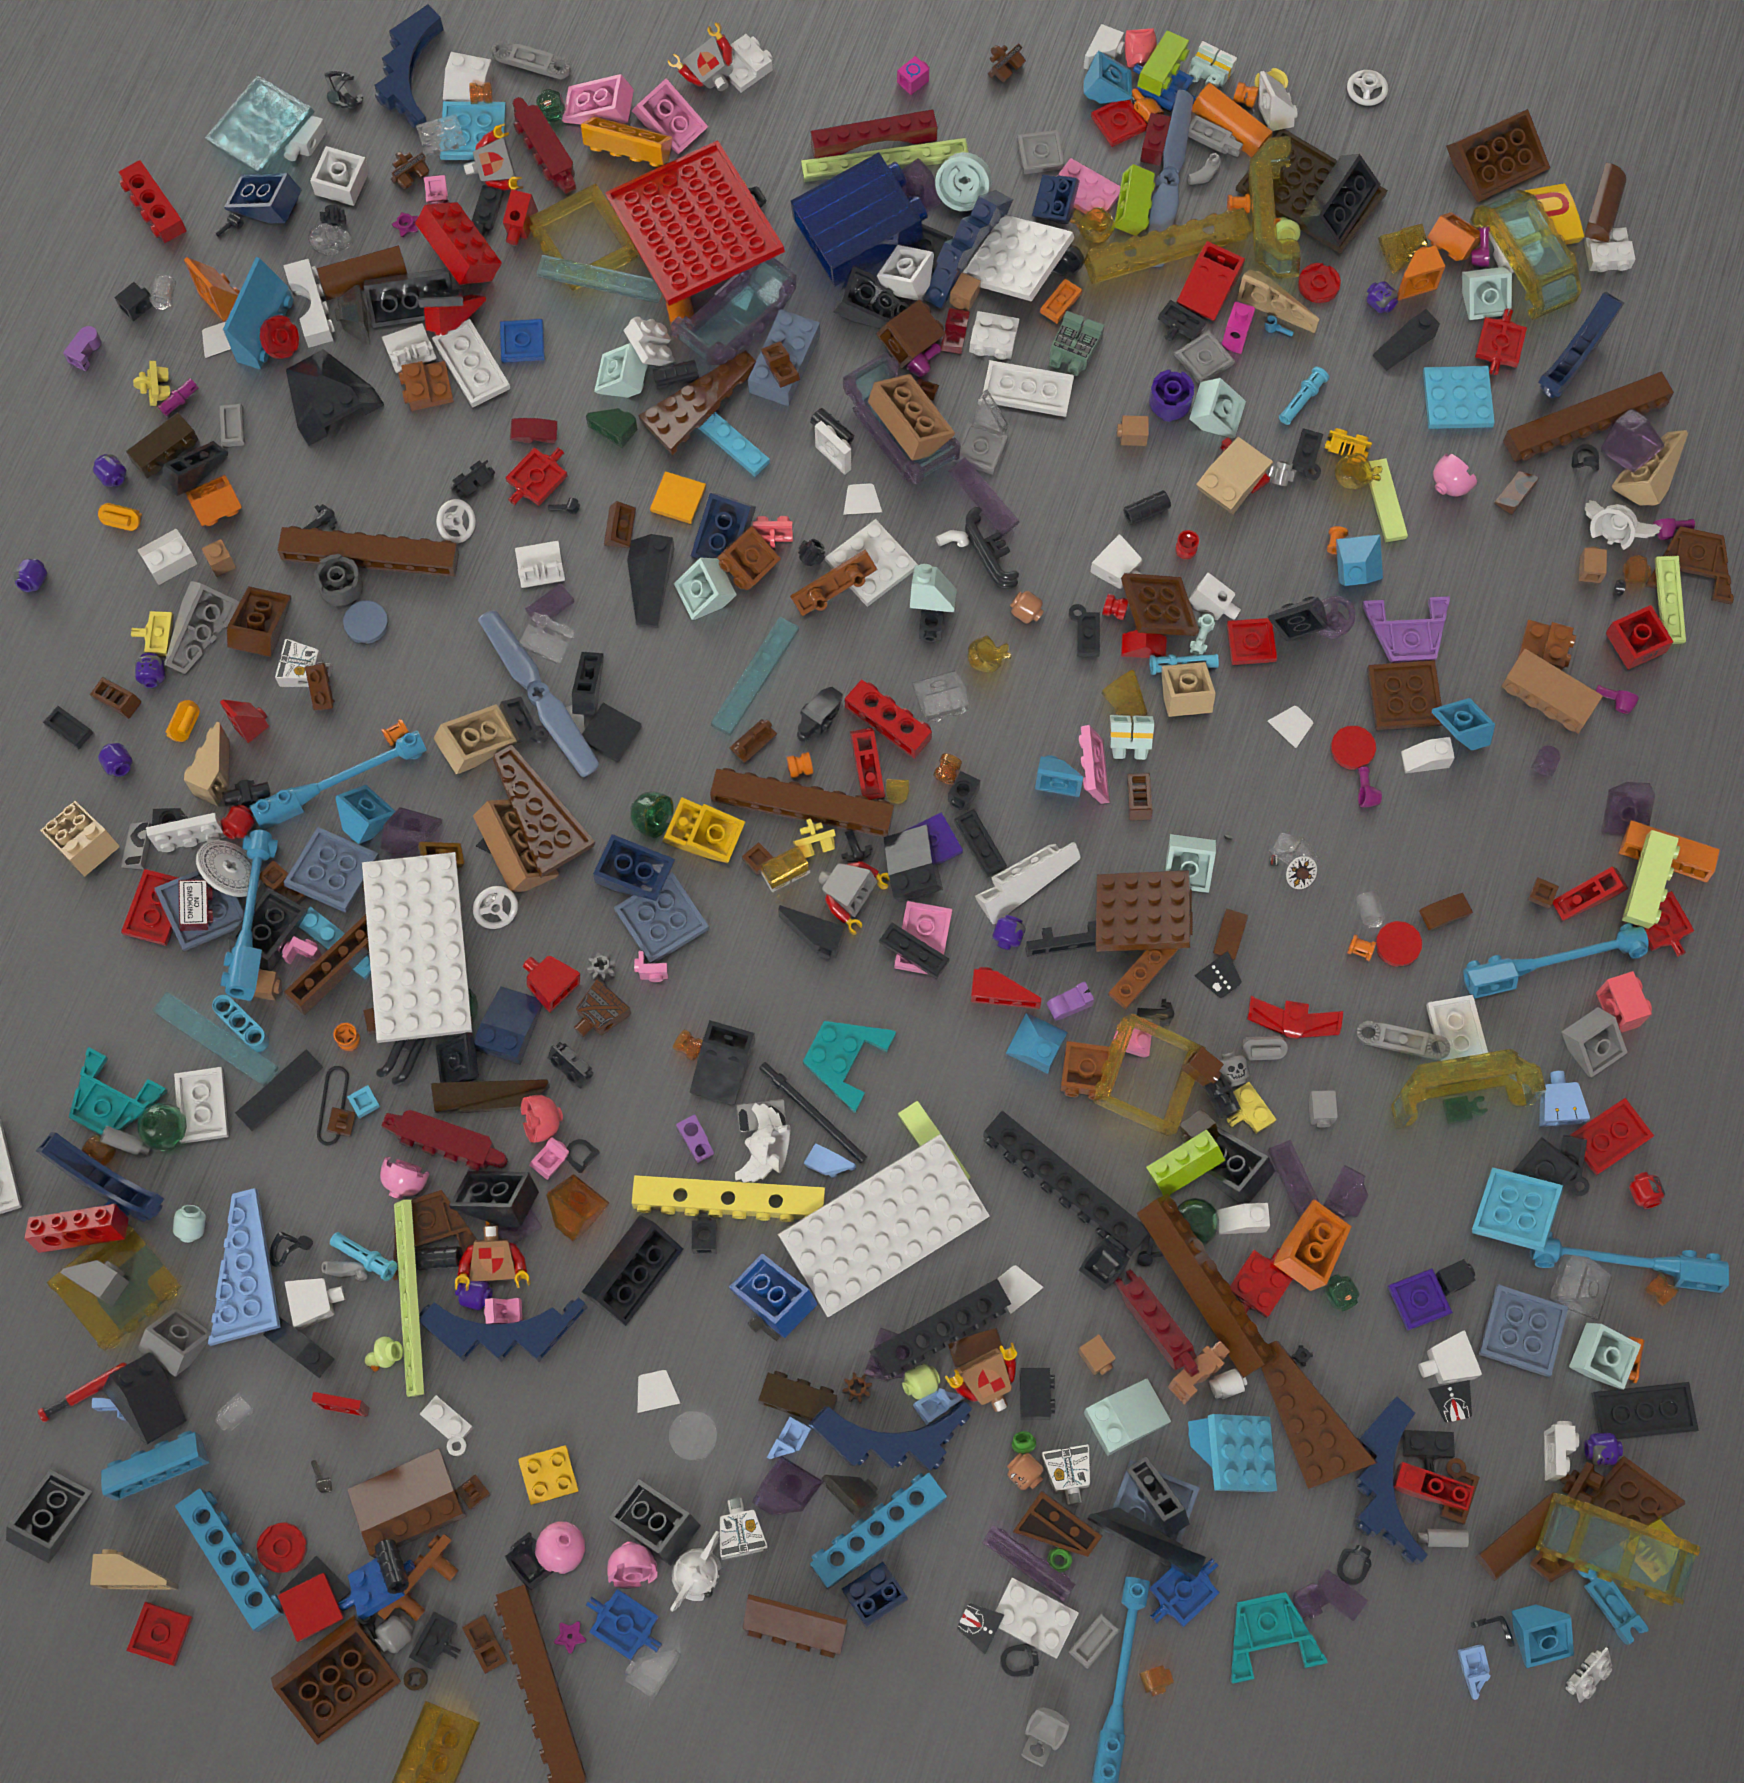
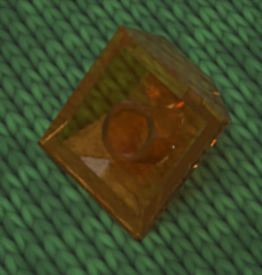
(575, 1206)

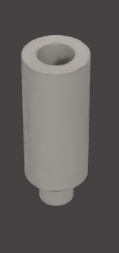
(123, 1141)
(1444, 1537)

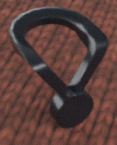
(334, 94)
(1590, 461)
(589, 1159)
(302, 1242)
(1145, 1258)
(1359, 1550)
(1506, 1629)
(1034, 1661)

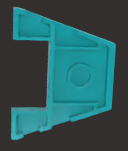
(835, 1053)
(100, 1105)
(1268, 1624)

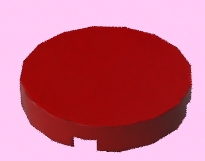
(1319, 283)
(279, 337)
(1353, 747)
(1398, 943)
(281, 1547)

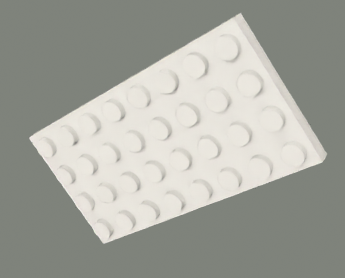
(416, 947)
(883, 1225)

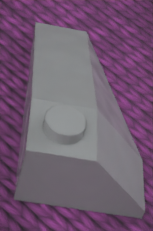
(199, 621)

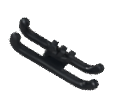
(990, 550)
(414, 1047)

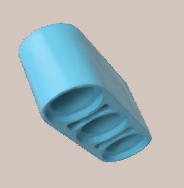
(235, 1014)

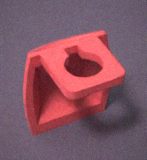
(1139, 46)

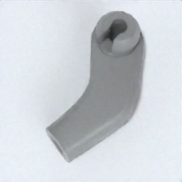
(1207, 172)
(345, 1269)

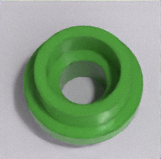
(1023, 1442)
(1059, 1552)

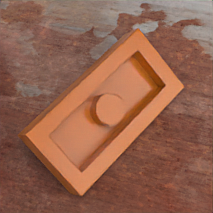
(1061, 301)

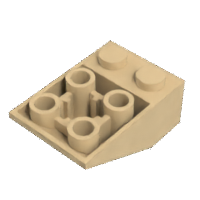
(210, 769)
(80, 838)

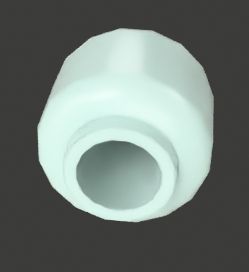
(189, 1223)

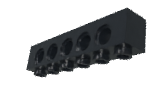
(885, 1353)

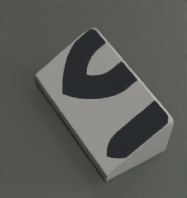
(136, 846)
(748, 1119)

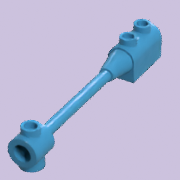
(289, 802)
(244, 959)
(1503, 974)
(1688, 1269)
(1112, 1737)

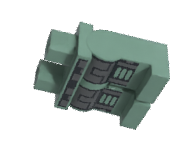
(1075, 350)

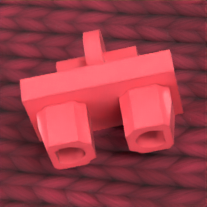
(774, 530)

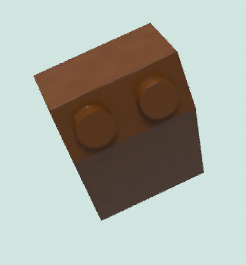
(258, 621)

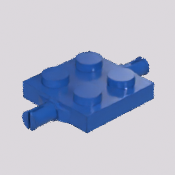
(1167, 97)
(369, 1591)
(1183, 1596)
(624, 1624)

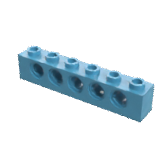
(190, 1511)
(831, 1574)

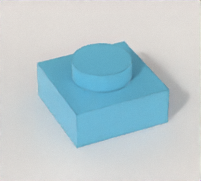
(363, 1101)

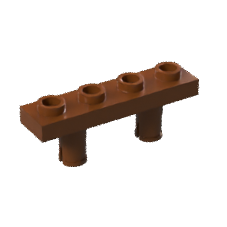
(834, 582)
(1140, 975)
(432, 1560)

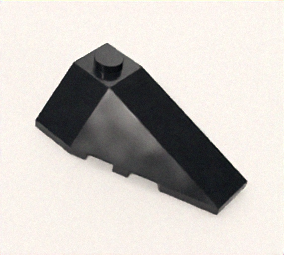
(867, 300)
(649, 571)

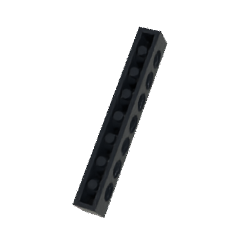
(1004, 1125)

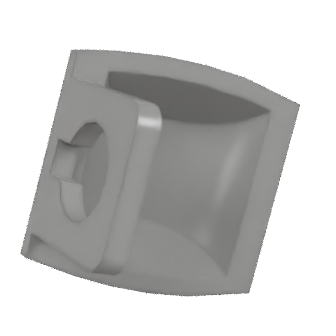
(1047, 1729)

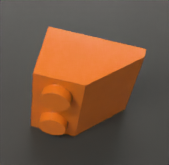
(1454, 236)
(1422, 273)
(213, 501)

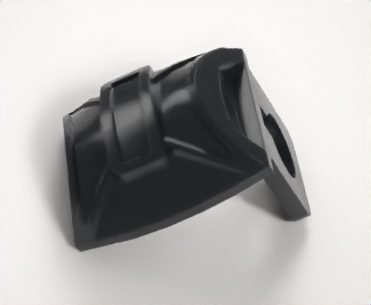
(1105, 1262)
(525, 1563)

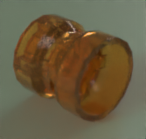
(480, 93)
(947, 769)
(688, 1045)
(99, 1151)
(1661, 1289)

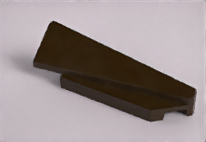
(485, 1095)

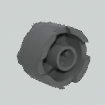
(338, 580)

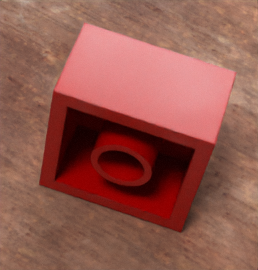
(1639, 637)

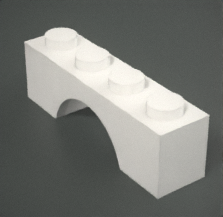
(314, 323)

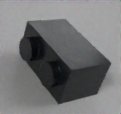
(1036, 1394)

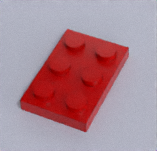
(146, 915)
(1613, 1136)

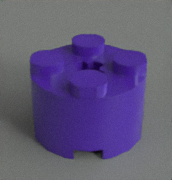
(1171, 395)

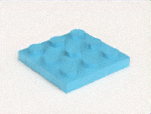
(474, 122)
(1458, 397)
(1517, 1209)
(1242, 1453)

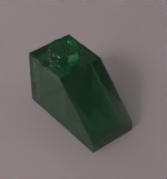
(613, 425)

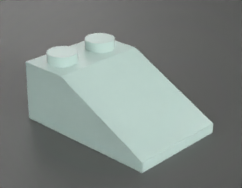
(1126, 1416)

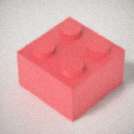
(1625, 1000)

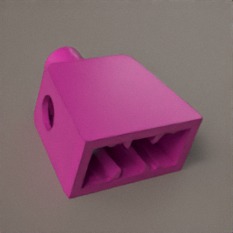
(1240, 322)

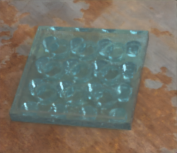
(259, 125)

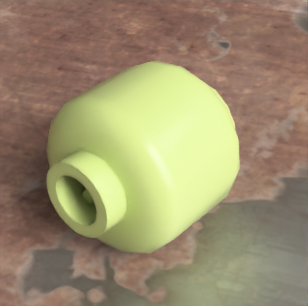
(921, 1381)

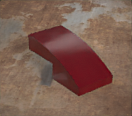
(955, 331)
(532, 429)

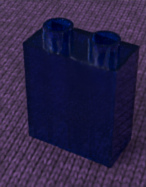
(859, 217)

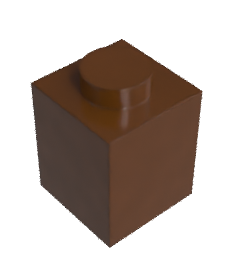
(1203, 1067)

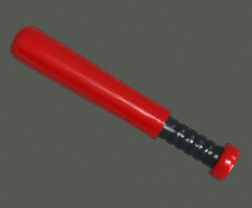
(78, 1395)

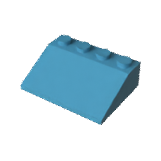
(258, 299)

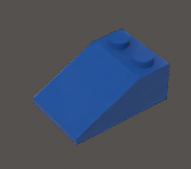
(774, 1295)

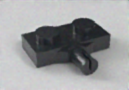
(1180, 321)
(1428, 1446)
(434, 1641)

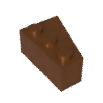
(1057, 1526)

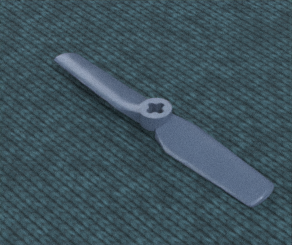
(1166, 197)
(550, 709)

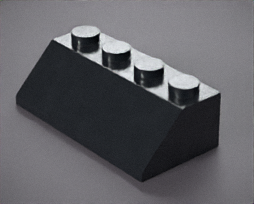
(1341, 199)
(396, 297)
(632, 1270)

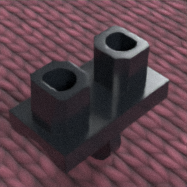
(1222, 1097)

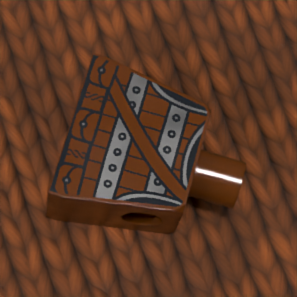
(600, 1010)

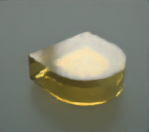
(897, 790)

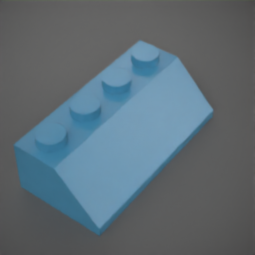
(153, 1466)

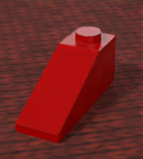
(449, 318)
(245, 718)
(867, 763)
(1590, 893)
(997, 989)

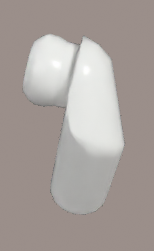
(953, 535)

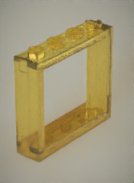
(590, 194)
(1111, 1068)

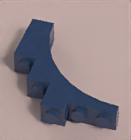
(408, 42)
(957, 251)
(1576, 353)
(110, 1186)
(922, 1443)
(1377, 1481)

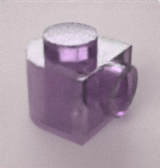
(1546, 760)
(1310, 1600)

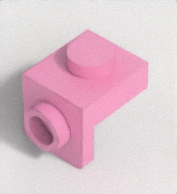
(436, 189)
(305, 948)
(651, 972)
(1139, 1043)
(550, 1158)
(503, 1310)

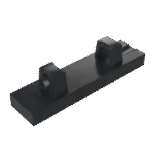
(1062, 943)

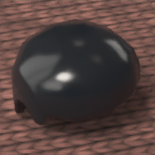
(1070, 261)

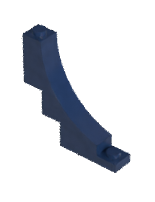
(534, 1334)

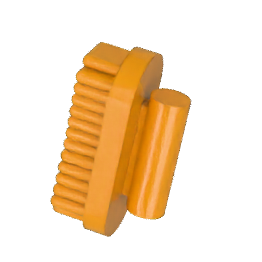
(119, 516)
(183, 721)

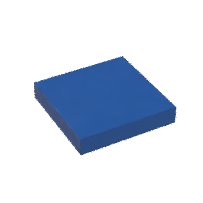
(522, 340)

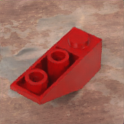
(1432, 1486)

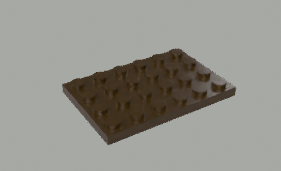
(1302, 181)

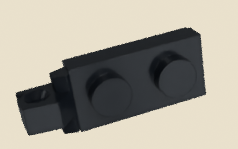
(487, 208)

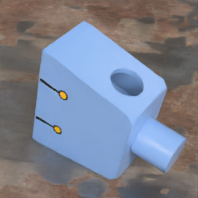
(1562, 1103)

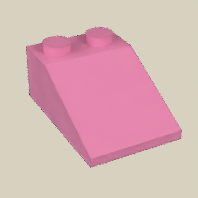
(603, 98)
(670, 115)

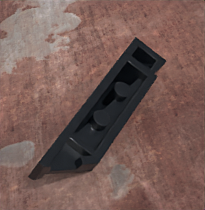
(1149, 1540)

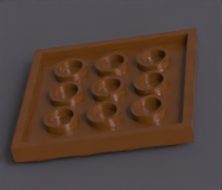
(1143, 911)

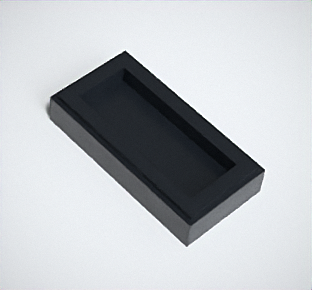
(68, 727)

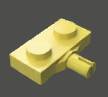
(156, 632)
(1252, 1110)

